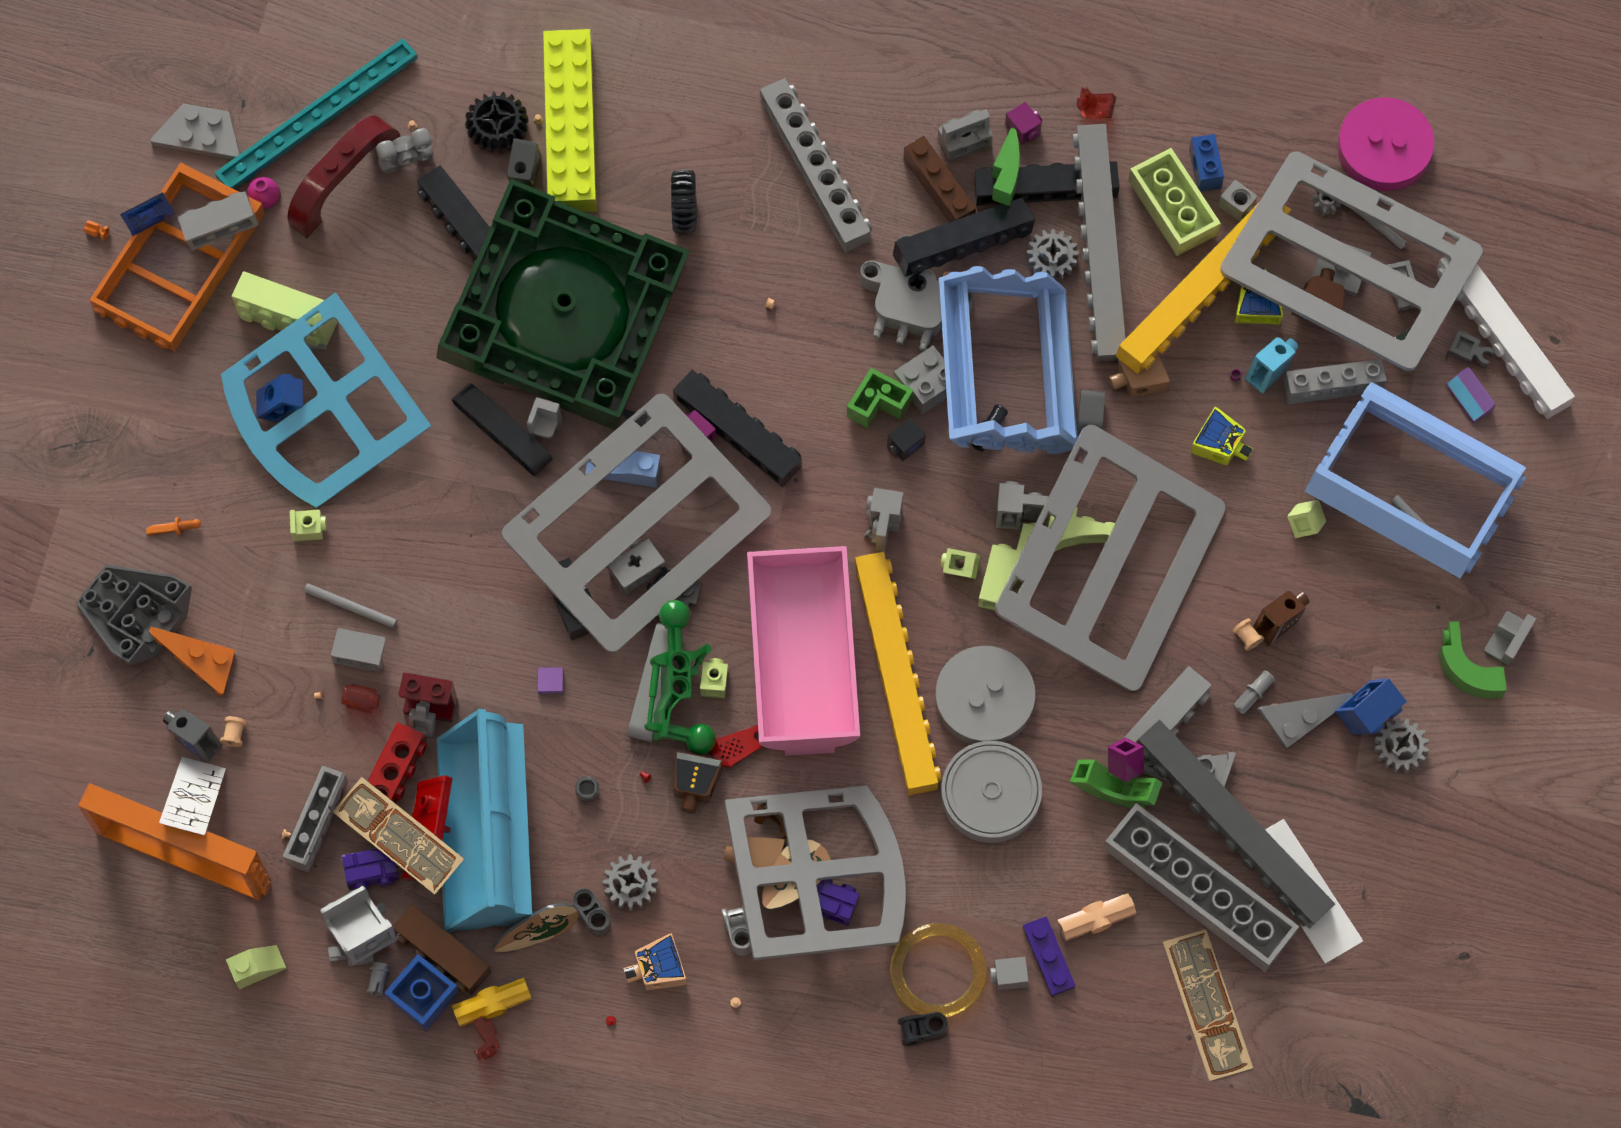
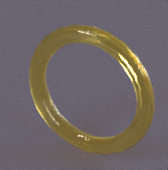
(951, 931)

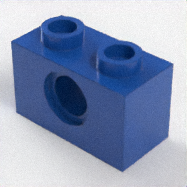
(1206, 162)
(279, 398)

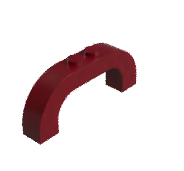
(307, 202)

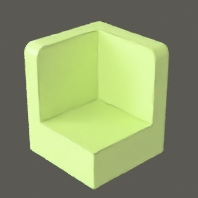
(1306, 518)

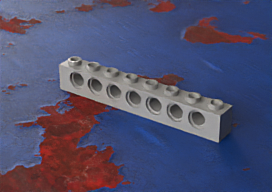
(848, 235)

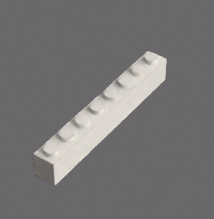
(1512, 343)

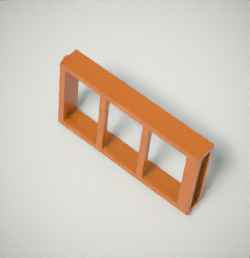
(208, 188)
(199, 854)

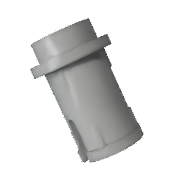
(377, 978)

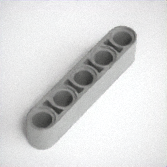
(640, 711)

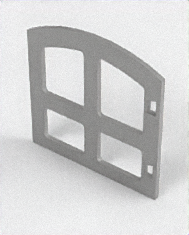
(805, 872)

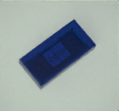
(147, 214)

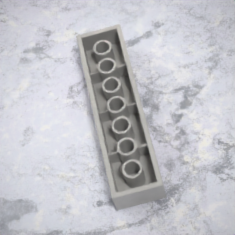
(1201, 887)

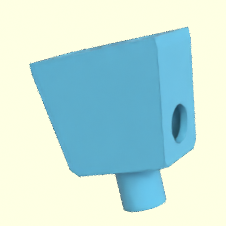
(1274, 357)

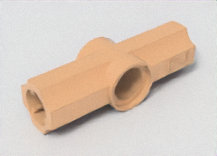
(1096, 917)

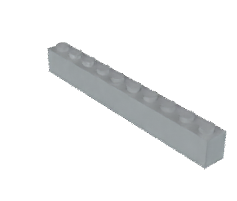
(1100, 241)

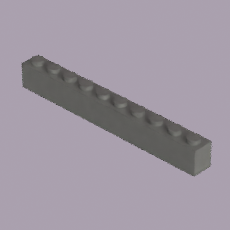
(1235, 825)

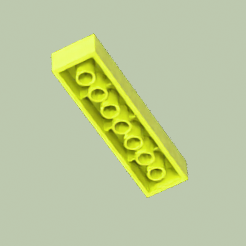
(570, 118)

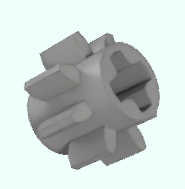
(1324, 204)

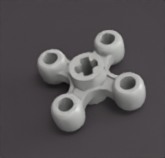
(404, 150)

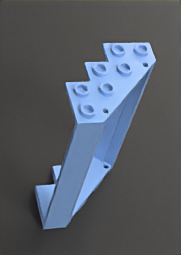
(1056, 362)
(1392, 521)

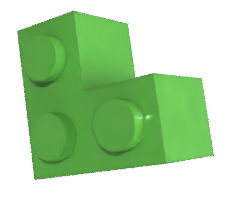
(876, 394)

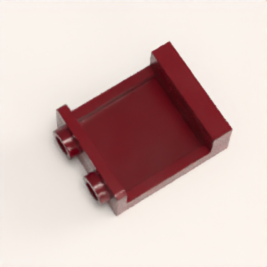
(436, 691)

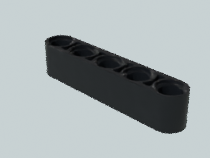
(502, 429)

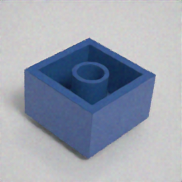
(1371, 707)
(421, 992)

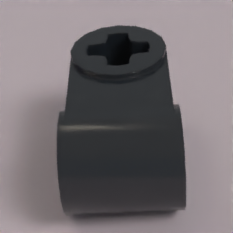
(921, 1029)

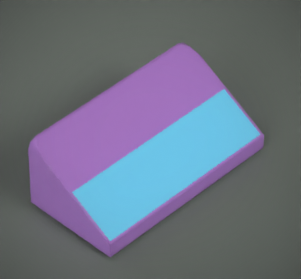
(1471, 395)

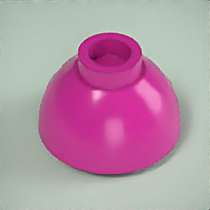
(264, 191)

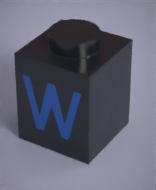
(905, 439)

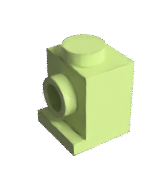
(304, 532)
(950, 559)
(716, 686)

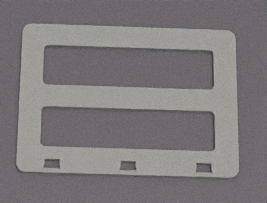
(1432, 302)
(569, 582)
(1074, 636)

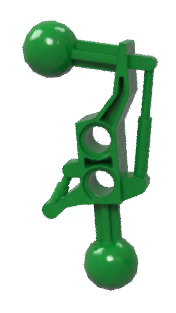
(699, 737)

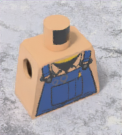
(657, 965)

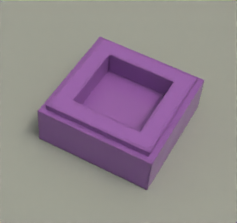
(550, 680)

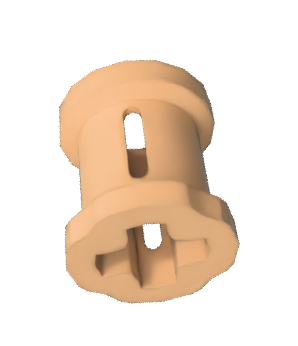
(1248, 634)
(233, 731)

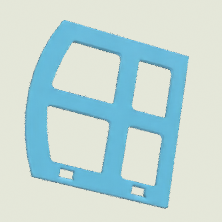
(330, 397)

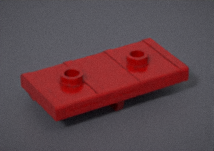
(432, 808)

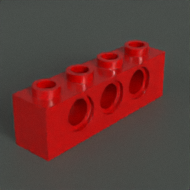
(400, 739)

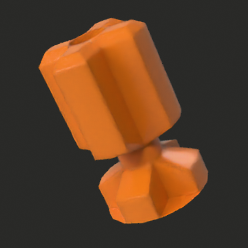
(94, 229)

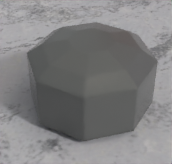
(587, 789)

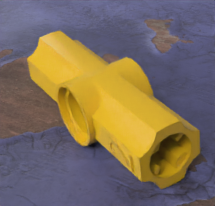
(491, 1002)

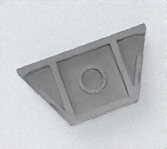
(199, 132)

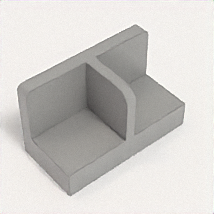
(544, 419)
(1509, 637)
(358, 650)

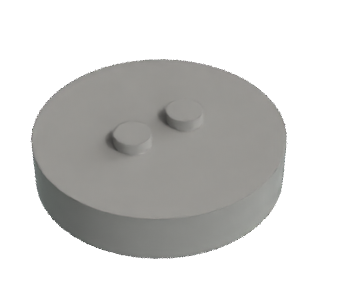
(985, 695)
(991, 791)

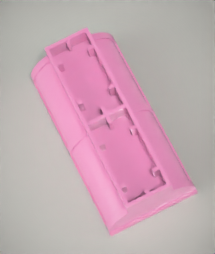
(803, 649)

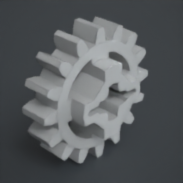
(1063, 250)
(1394, 739)
(620, 878)

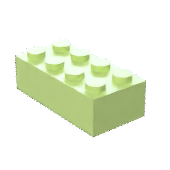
(1174, 202)
(278, 306)

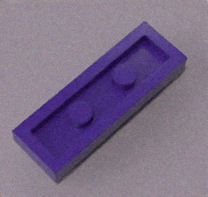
(1049, 956)

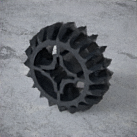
(515, 121)
(683, 201)

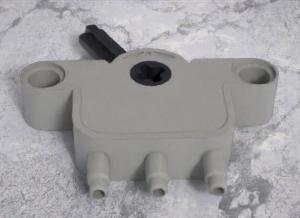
(904, 306)

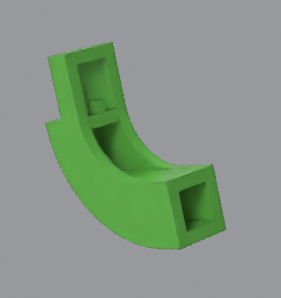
(1467, 676)
(1096, 781)

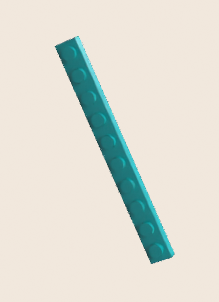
(316, 115)

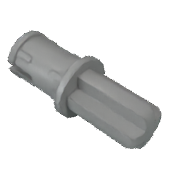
(1254, 692)

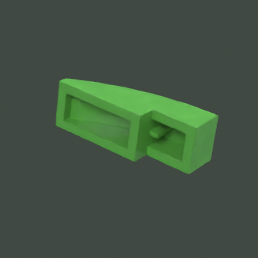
(1006, 170)

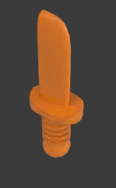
(175, 527)

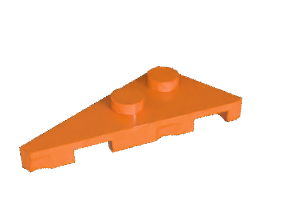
(207, 660)

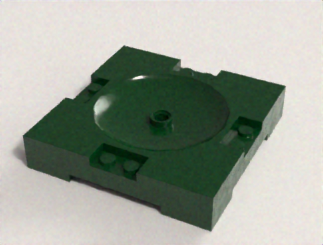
(573, 354)

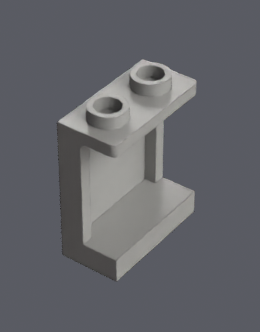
(357, 925)

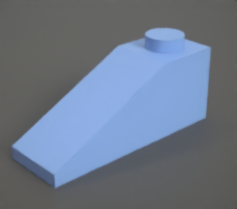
(637, 469)

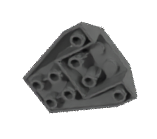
(127, 603)

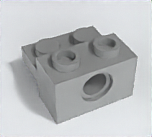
(975, 125)
(926, 378)
(1016, 506)
(885, 513)

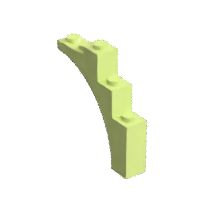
(1004, 558)

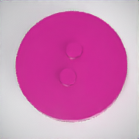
(1385, 144)

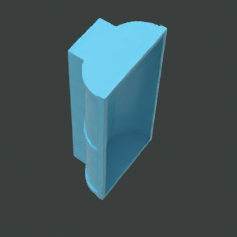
(486, 823)

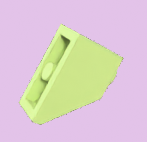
(255, 965)

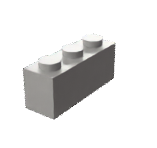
(218, 220)

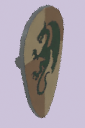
(782, 895)
(538, 927)

